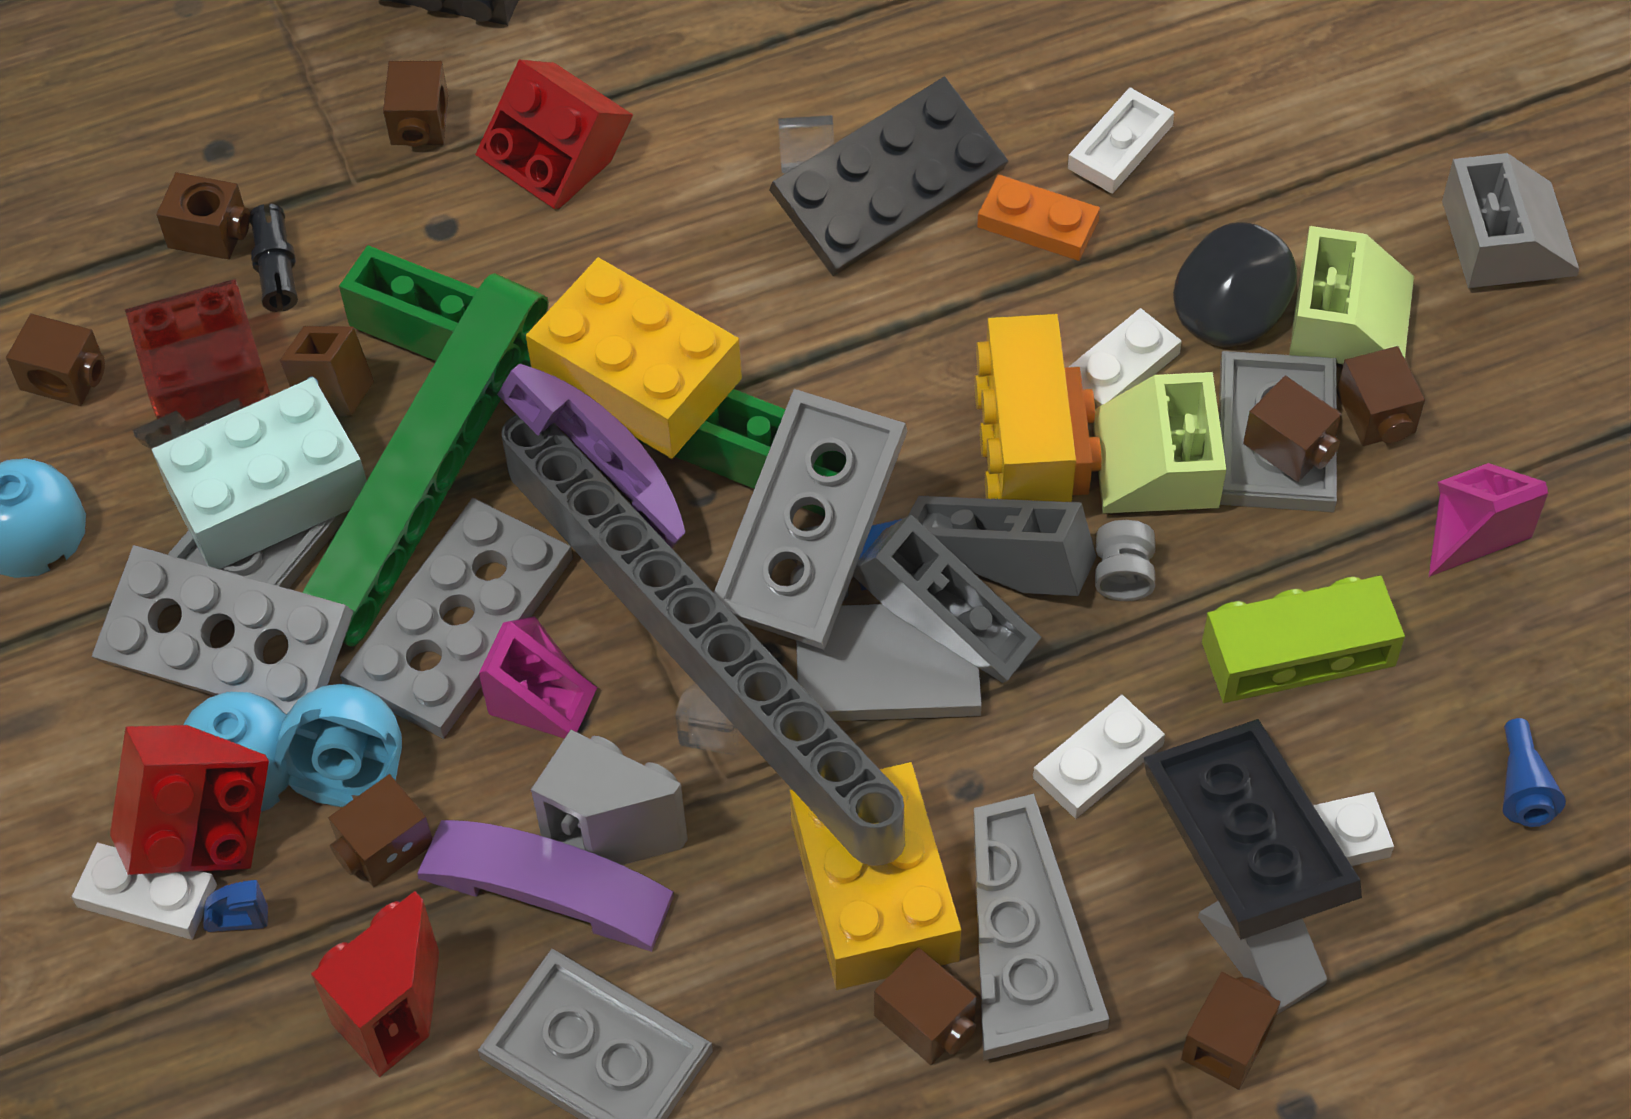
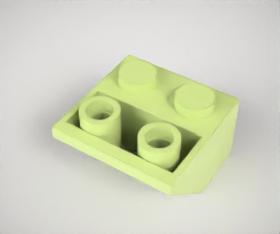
(1349, 297)
(1161, 446)

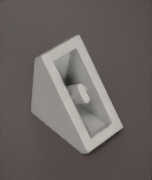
(1276, 958)

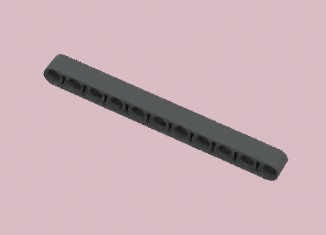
(709, 644)

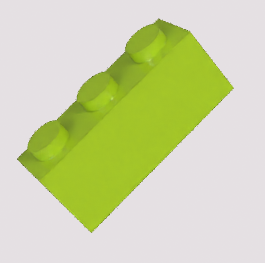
(1302, 638)

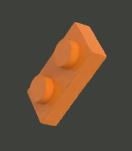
(1038, 217)
(1086, 448)

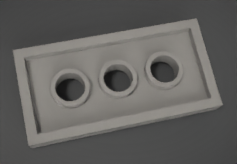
(830, 551)
(448, 581)
(209, 596)

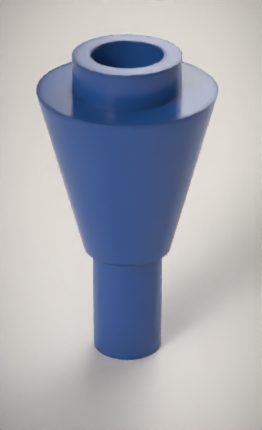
(1530, 789)

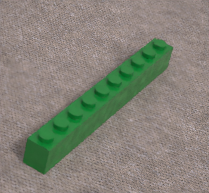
(423, 308)

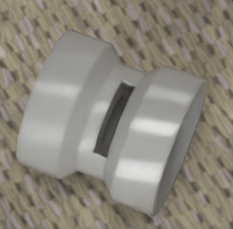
(1125, 563)

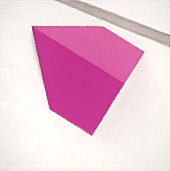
(1484, 514)
(533, 681)

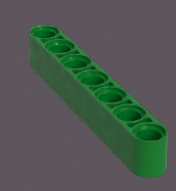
(426, 452)

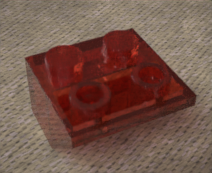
(197, 351)

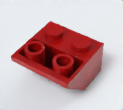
(552, 132)
(186, 801)
(383, 984)

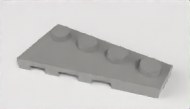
(1031, 951)

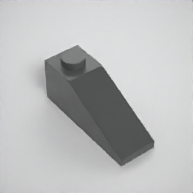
(1014, 542)
(944, 598)

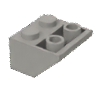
(1506, 222)
(609, 802)

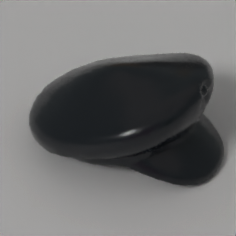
(1235, 285)

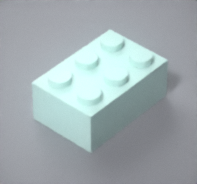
(261, 474)

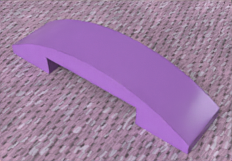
(548, 400)
(550, 876)

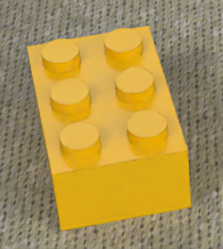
(637, 355)
(1025, 410)
(881, 912)

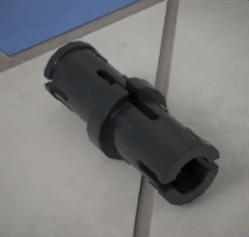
(273, 258)

